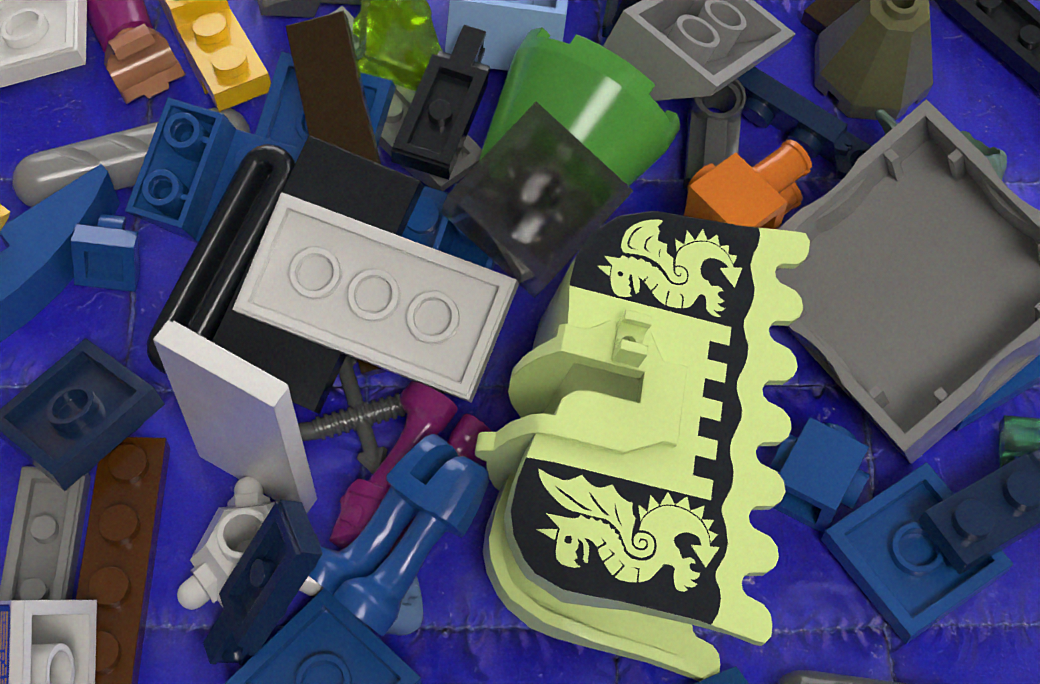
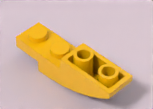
(217, 50)

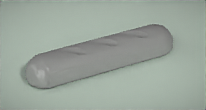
(119, 152)

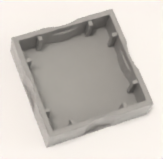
(919, 281)

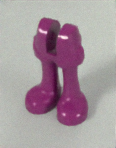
(426, 415)

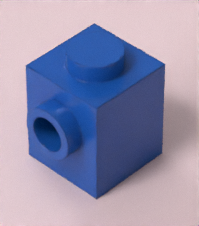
(820, 473)

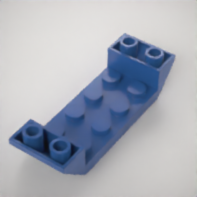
(197, 157)

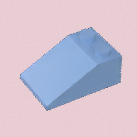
(505, 24)

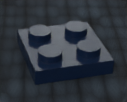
(77, 413)

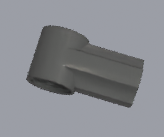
(710, 134)

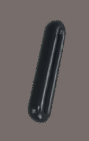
(225, 246)

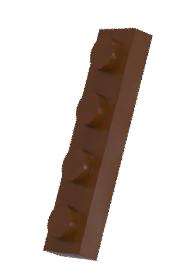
(122, 552)

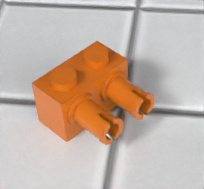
(749, 194)

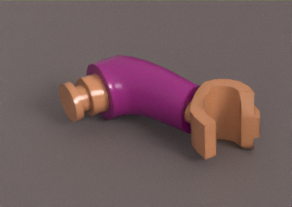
(134, 51)

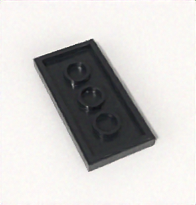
(345, 186)

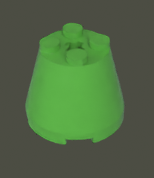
(592, 96)

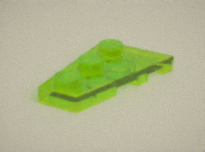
(395, 40)

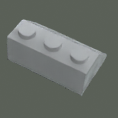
(695, 44)

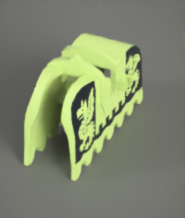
(642, 442)

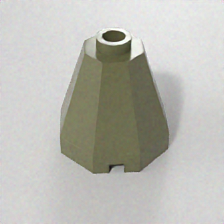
(876, 57)

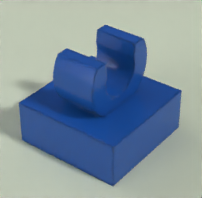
(106, 254)

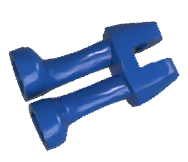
(442, 497)

